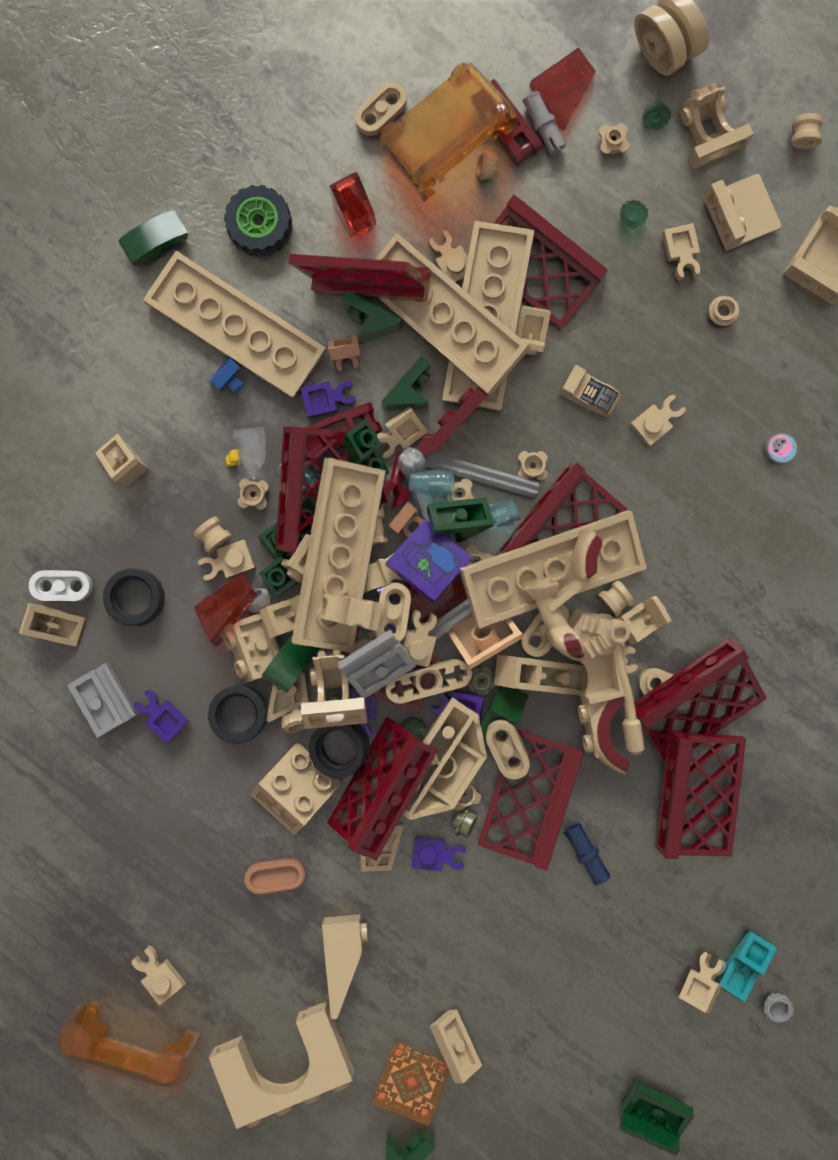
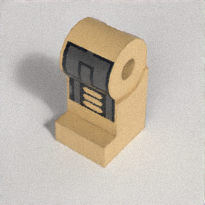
(590, 392)

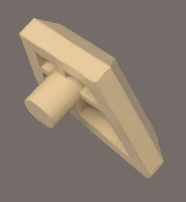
(283, 702)
(387, 856)

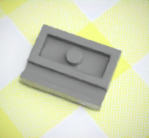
(376, 664)
(102, 700)

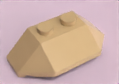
(458, 759)

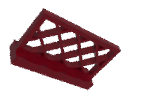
(560, 247)
(364, 276)
(293, 480)
(552, 501)
(690, 684)
(391, 795)
(675, 798)
(553, 815)

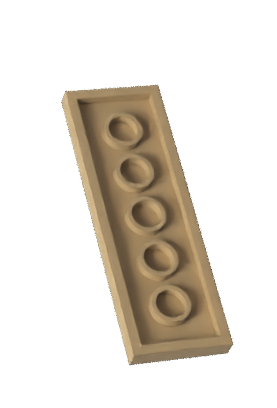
(497, 281)
(456, 323)
(235, 325)
(338, 550)
(499, 583)

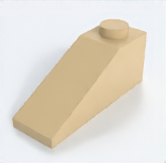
(539, 675)
(343, 948)

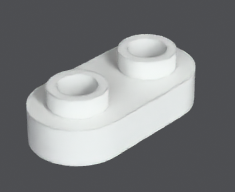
(62, 585)

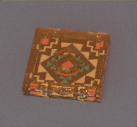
(411, 1083)

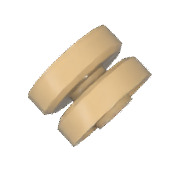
(671, 34)

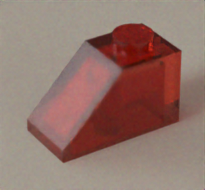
(353, 205)

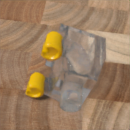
(249, 452)

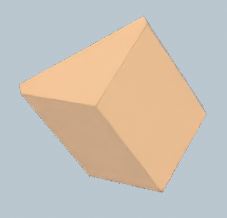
(480, 644)

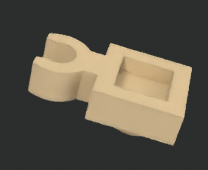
(682, 245)
(452, 261)
(654, 422)
(403, 430)
(232, 560)
(418, 642)
(160, 979)
(700, 988)

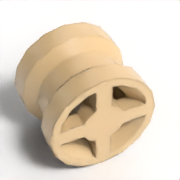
(807, 130)
(212, 534)
(616, 598)

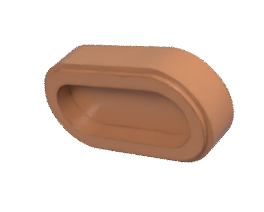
(275, 876)

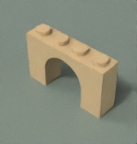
(254, 1097)

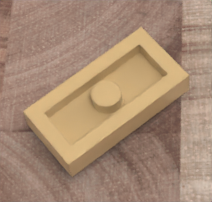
(455, 1046)

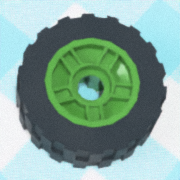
(243, 213)

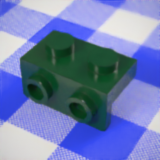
(655, 1118)

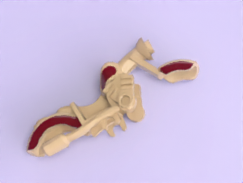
(600, 647)

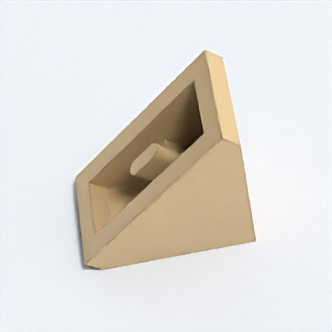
(121, 461)
(51, 624)

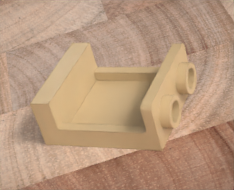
(817, 258)

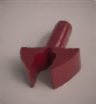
(395, 483)

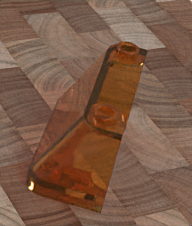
(446, 128)
(86, 1046)

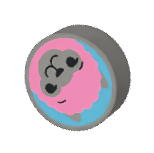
(780, 448)

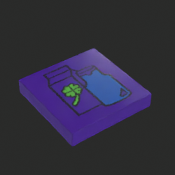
(428, 562)

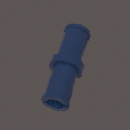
(587, 853)

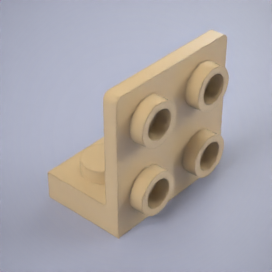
(741, 211)
(294, 789)

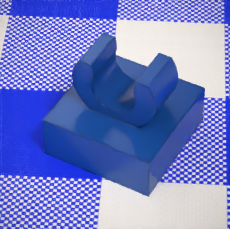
(225, 376)

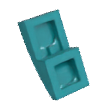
(745, 964)

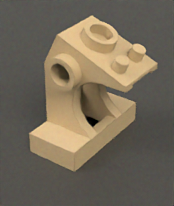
(706, 105)
(334, 712)

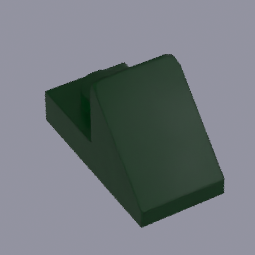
(378, 321)
(403, 392)
(460, 517)
(505, 705)
(416, 1147)

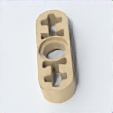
(451, 683)

